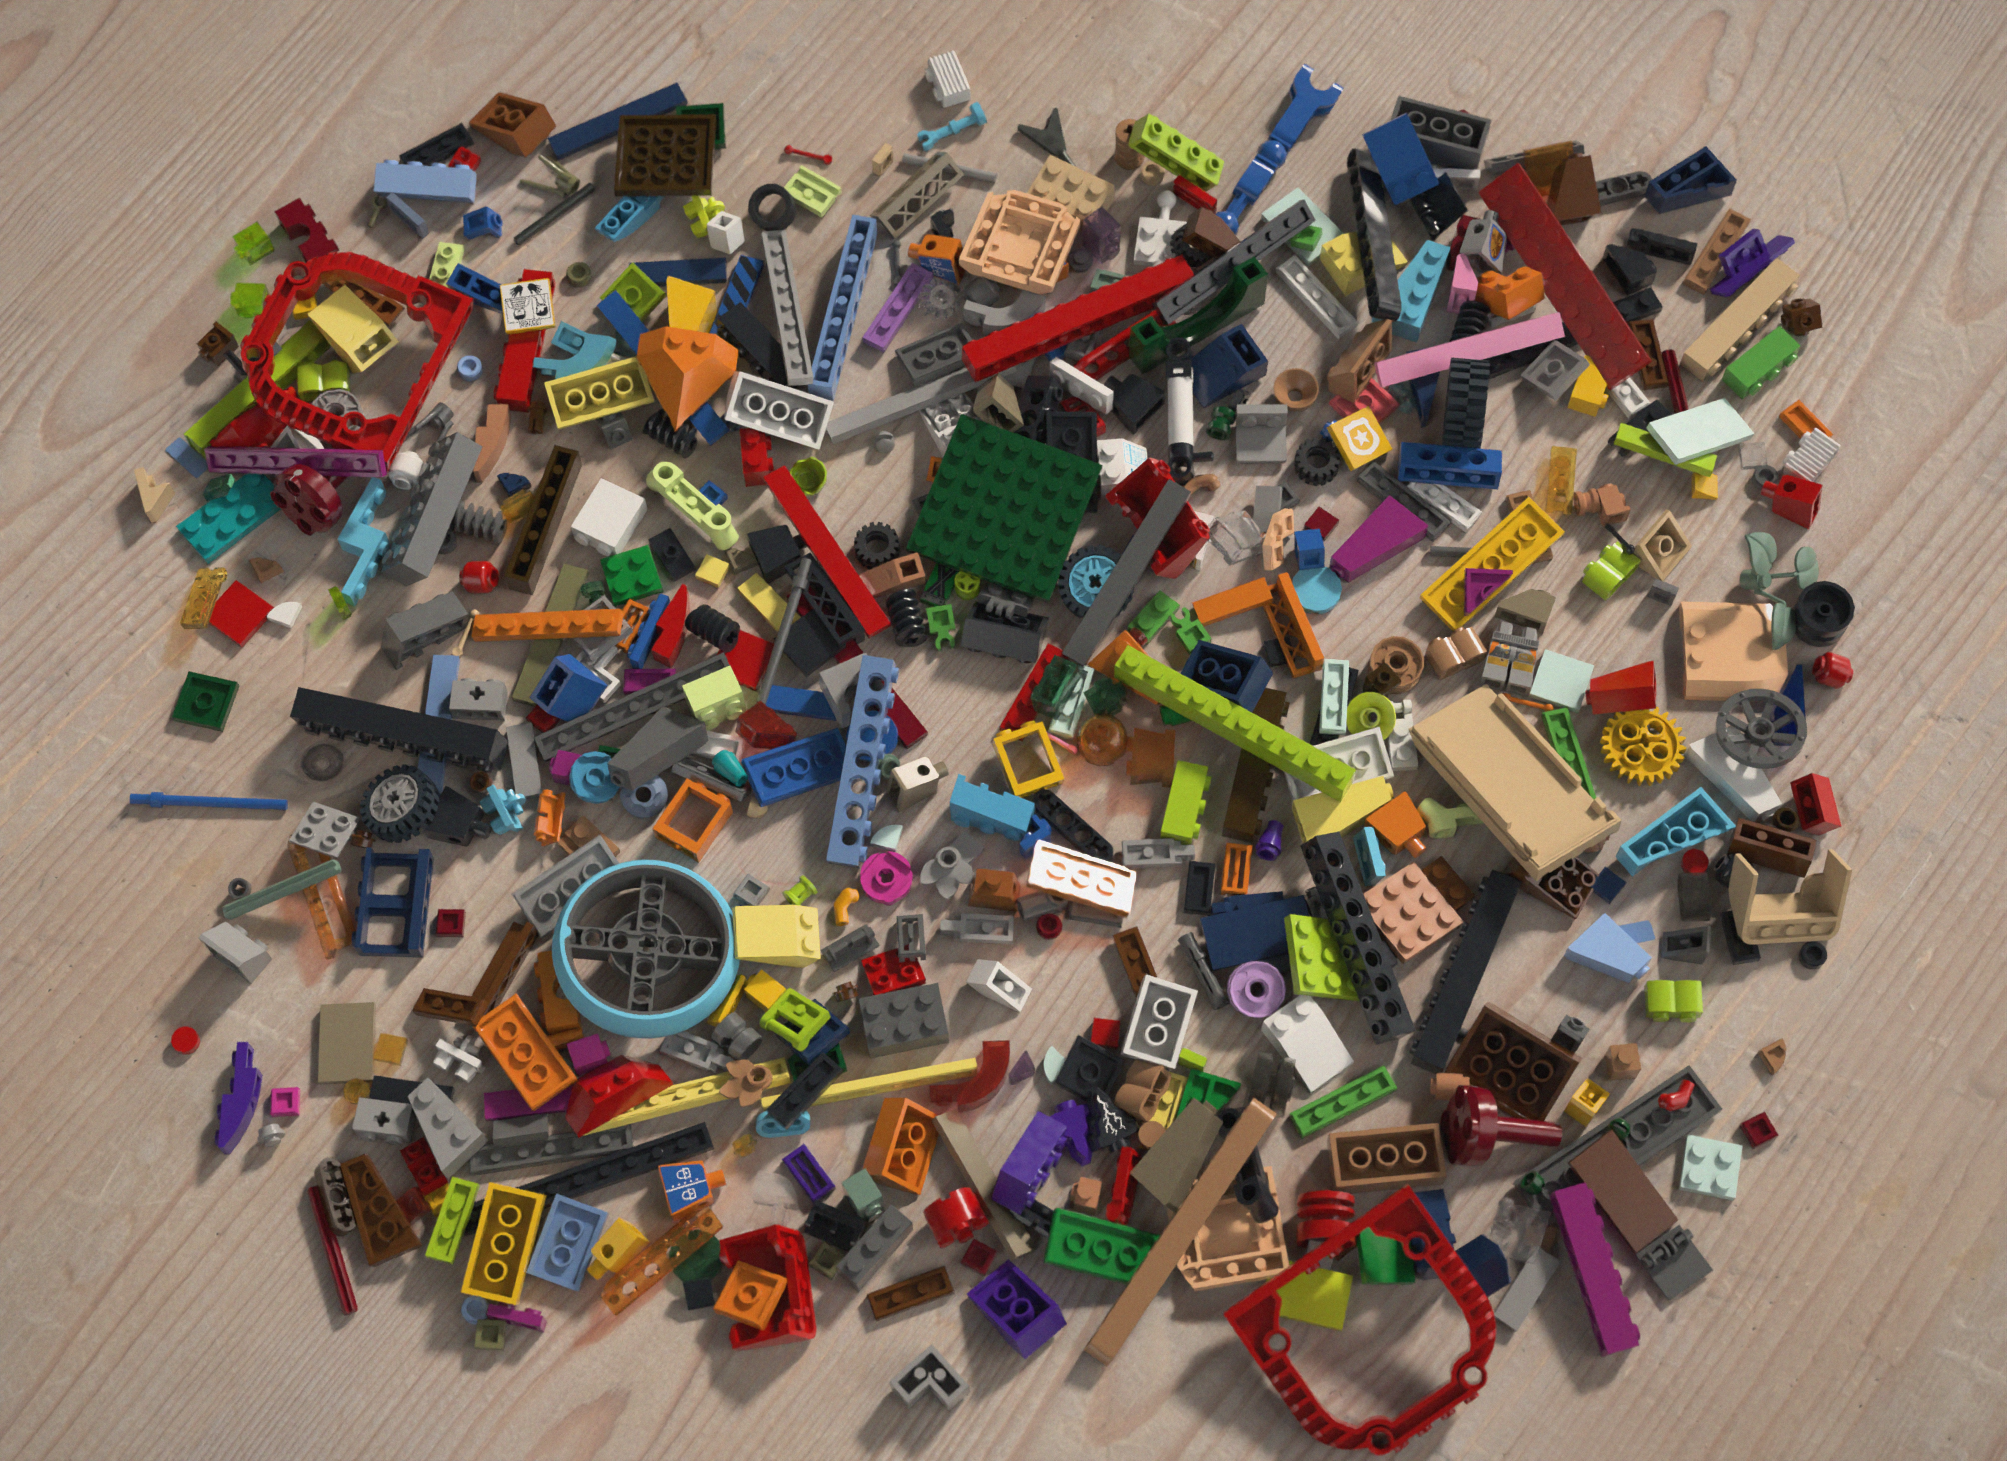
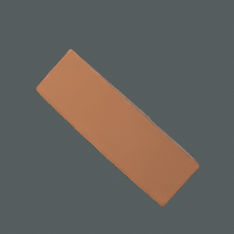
(492, 438)

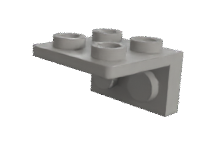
(1261, 433)

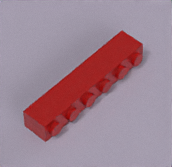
(517, 370)

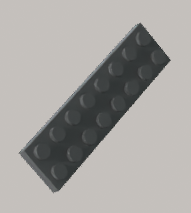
(1650, 1133)

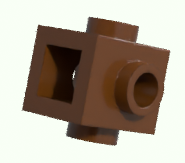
(1801, 316)

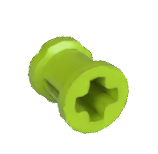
(800, 891)

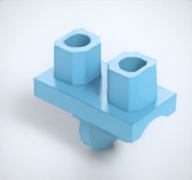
(508, 807)

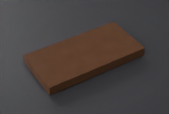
(1623, 1191)

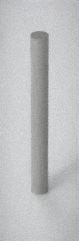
(967, 171)

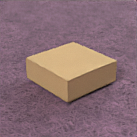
(882, 159)

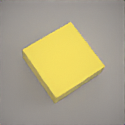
(712, 571)

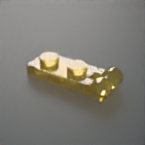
(1561, 479)
(203, 598)

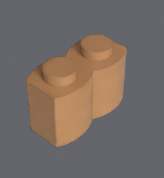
(1455, 652)
(1142, 1090)

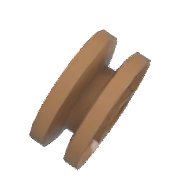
(1401, 651)

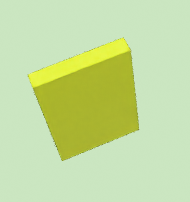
(1317, 1298)

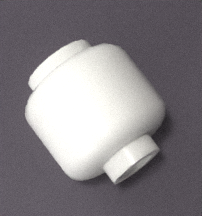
(405, 470)

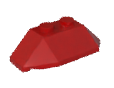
(251, 429)
(612, 1091)

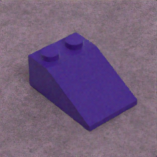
(1017, 1308)

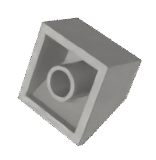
(236, 950)

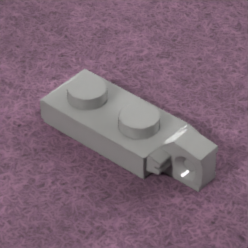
(1155, 853)
(979, 928)
(695, 1052)

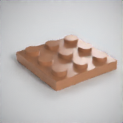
(1410, 913)

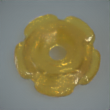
(354, 1089)
(744, 1145)

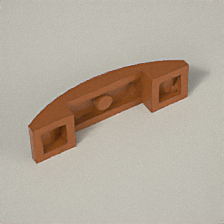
(384, 307)

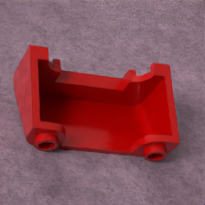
(1188, 532)
(785, 1254)

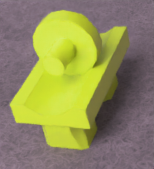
(705, 211)

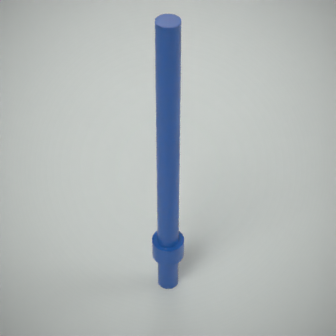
(158, 799)

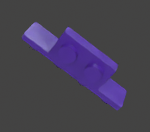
(1748, 258)

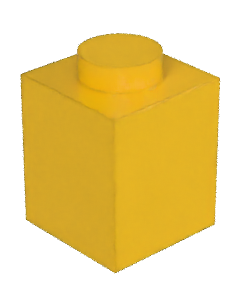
(763, 990)

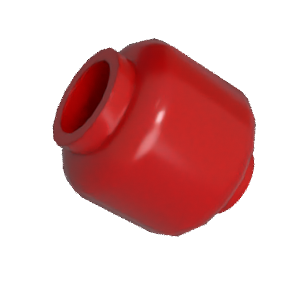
(479, 577)
(1832, 670)

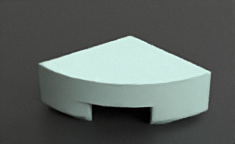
(887, 838)
(1052, 1064)

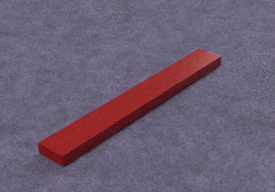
(826, 551)

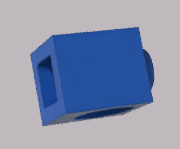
(1309, 549)

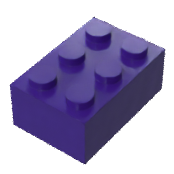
(1030, 1163)

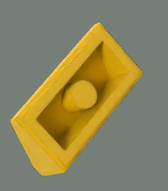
(730, 1002)

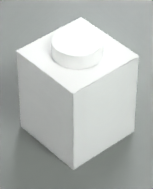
(725, 232)

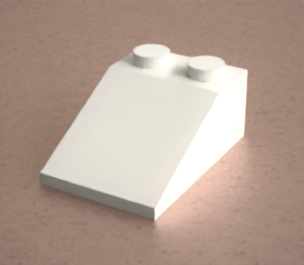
(1306, 1035)

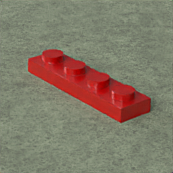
(1022, 708)

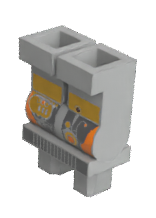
(1514, 651)

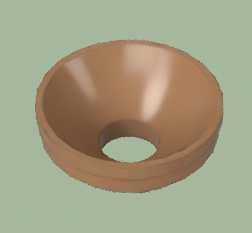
(1296, 380)

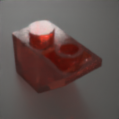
(764, 728)

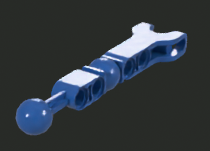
(1272, 154)

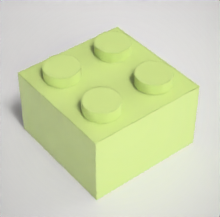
(715, 698)

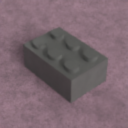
(904, 1020)

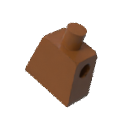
(994, 890)

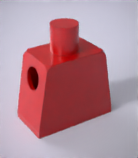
(1794, 499)

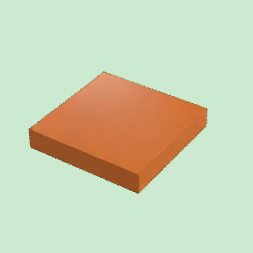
(750, 1295)

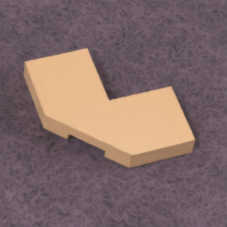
(1279, 528)

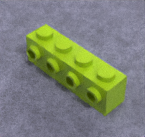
(1175, 152)

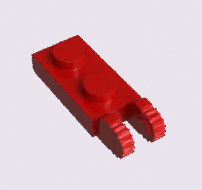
(1124, 1187)

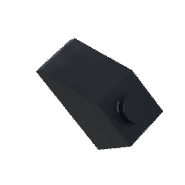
(1629, 268)

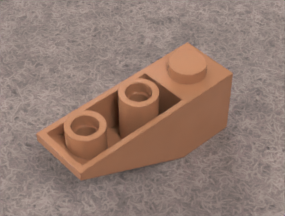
(894, 576)

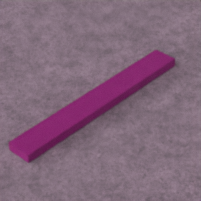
(275, 460)

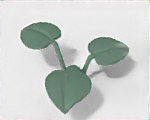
(1762, 553)

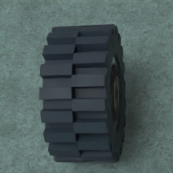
(1465, 403)

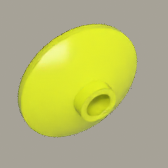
(1361, 708)

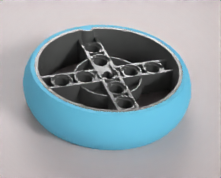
(653, 879)

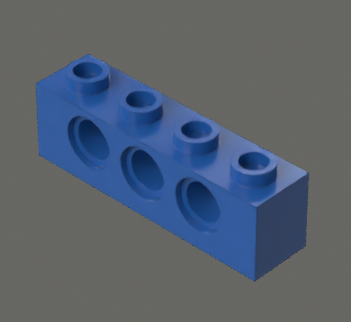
(1449, 465)

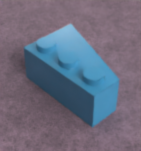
(989, 810)

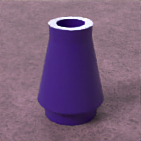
(1270, 842)

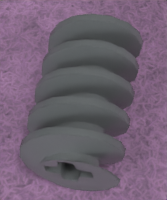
(479, 523)

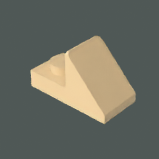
(154, 497)

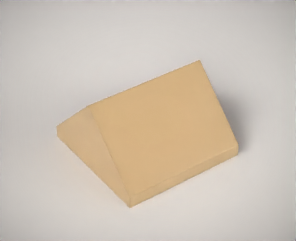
(1662, 547)

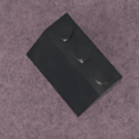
(1013, 638)

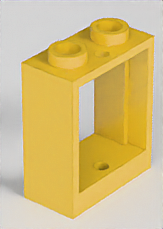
(1032, 786)

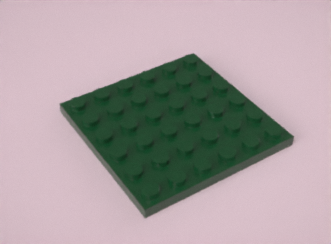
(1004, 508)

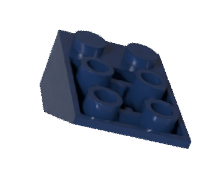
(1227, 365)

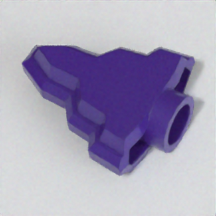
(1077, 1130)

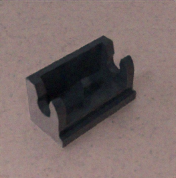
(834, 1226)

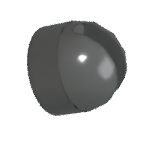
(236, 893)

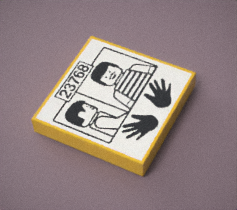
(527, 306)

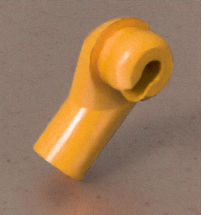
(841, 904)

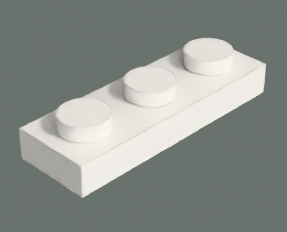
(1082, 385)

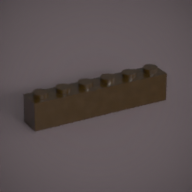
(543, 520)
(1253, 776)

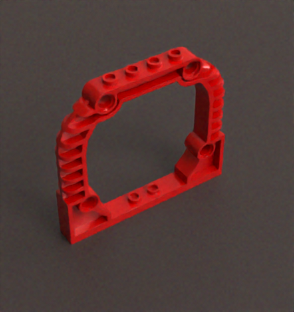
(443, 313)
(1258, 1313)

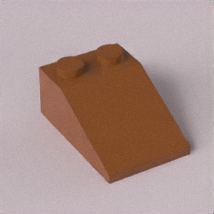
(514, 123)

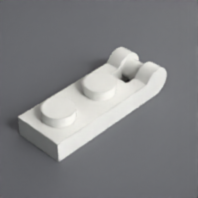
(1400, 743)

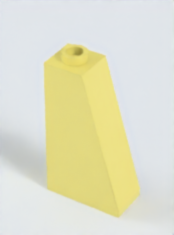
(1324, 815)

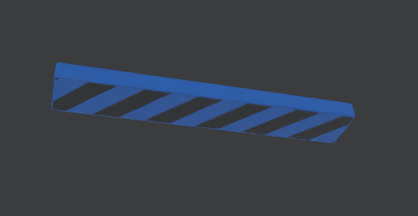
(740, 286)

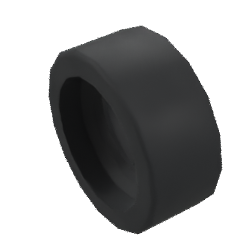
(759, 195)

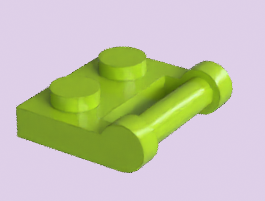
(800, 1012)

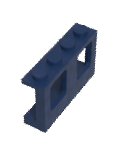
(411, 906)

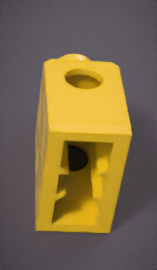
(624, 1241)

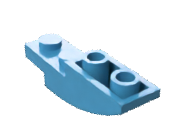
(628, 216)

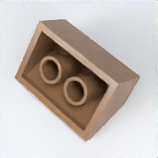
(1357, 363)

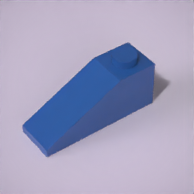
(472, 284)

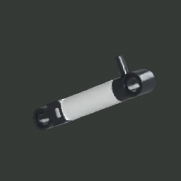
(1180, 412)

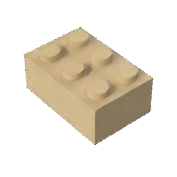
(1072, 188)

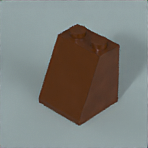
(1574, 191)

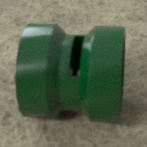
(1221, 422)

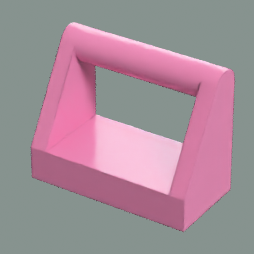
(1463, 285)

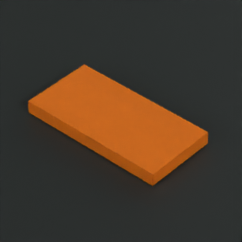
(525, 1052)

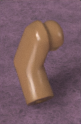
(1203, 480)

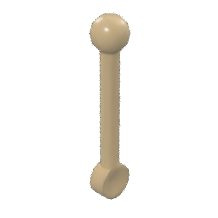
(457, 651)

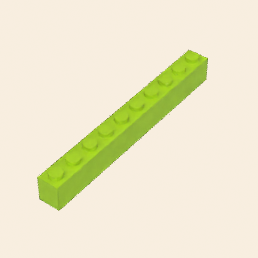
(1234, 723)

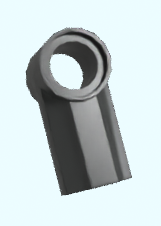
(1038, 904)

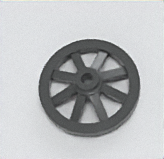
(1761, 726)

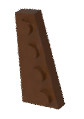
(378, 1216)

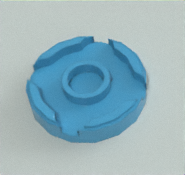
(591, 778)

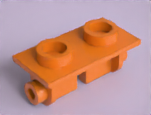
(549, 828)

